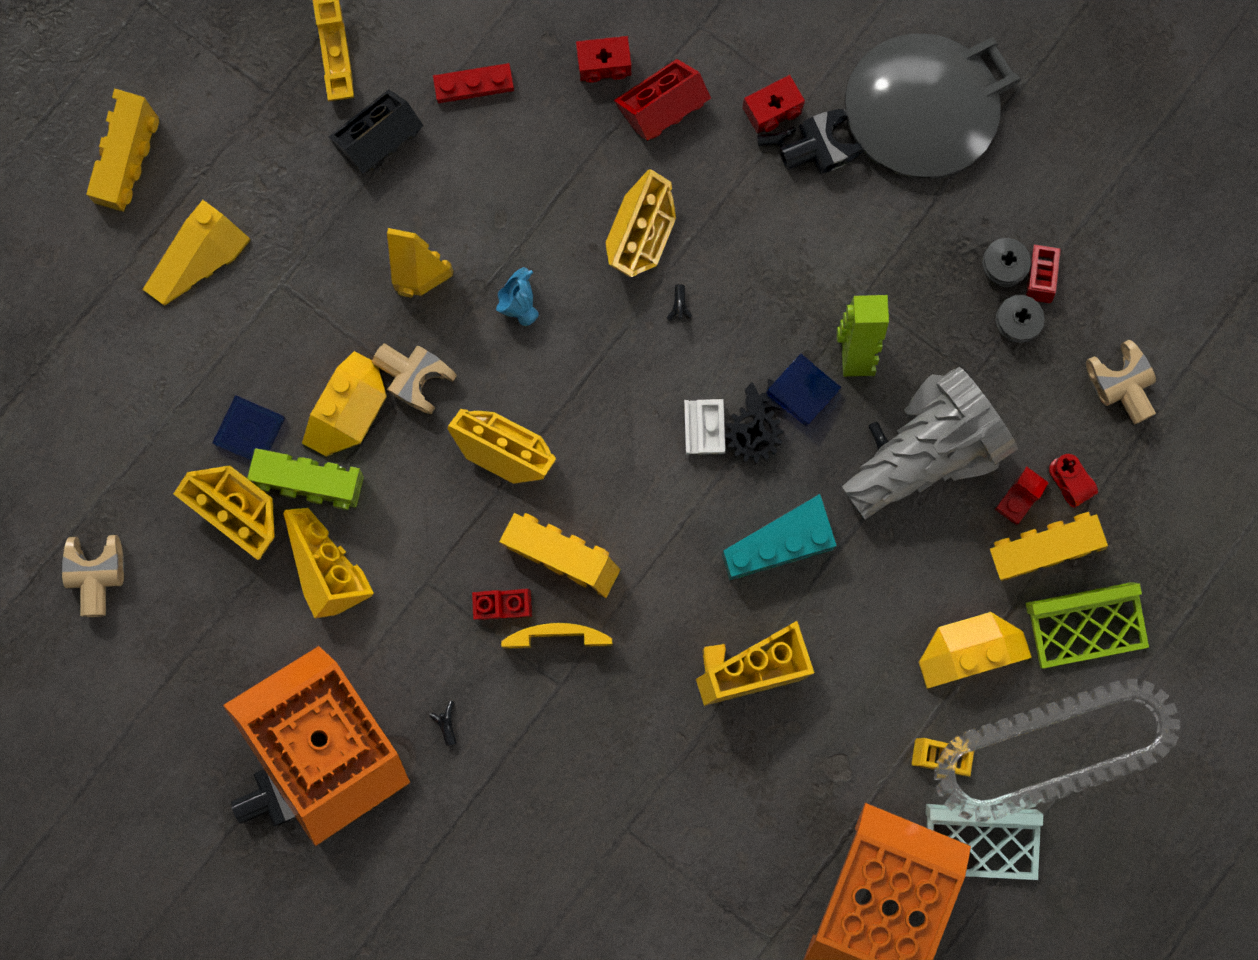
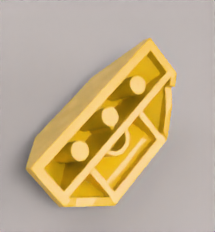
(642, 225)
(346, 406)
(501, 446)
(231, 506)
(972, 648)

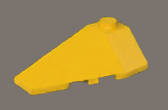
(199, 248)
(324, 572)

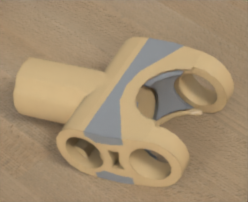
(411, 374)
(1125, 384)
(93, 575)

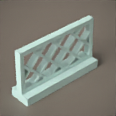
(1022, 820)

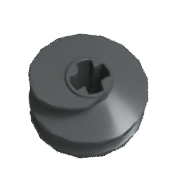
(1017, 257)
(1031, 315)

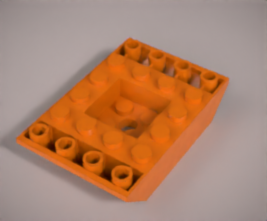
(326, 783)

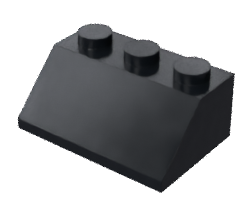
(376, 131)

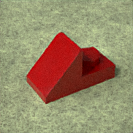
(1021, 495)

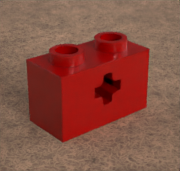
(612, 49)
(780, 93)

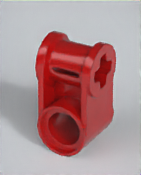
(1074, 482)

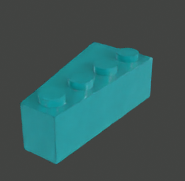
(786, 540)

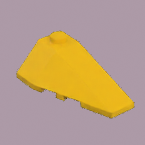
(413, 265)

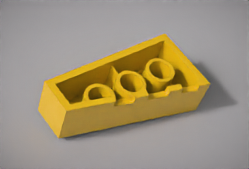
(122, 150)
(1048, 547)
(561, 553)

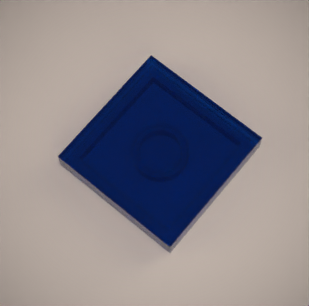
(803, 390)
(247, 428)

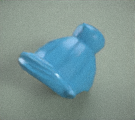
(517, 298)

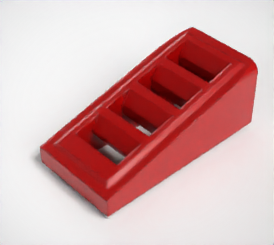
(1039, 289)

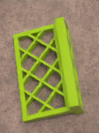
(1082, 601)

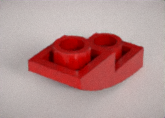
(501, 604)

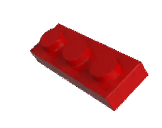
(473, 83)

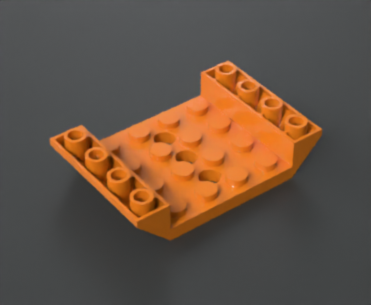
(898, 864)

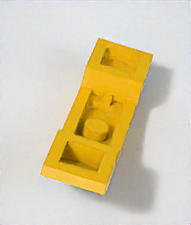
(334, 49)
(522, 638)

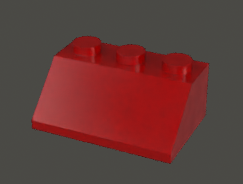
(663, 99)

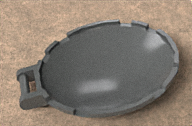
(926, 103)

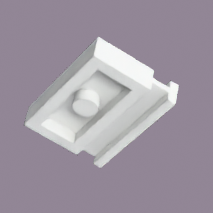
(704, 427)

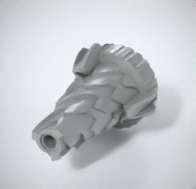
(950, 436)

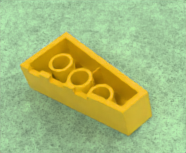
(766, 665)

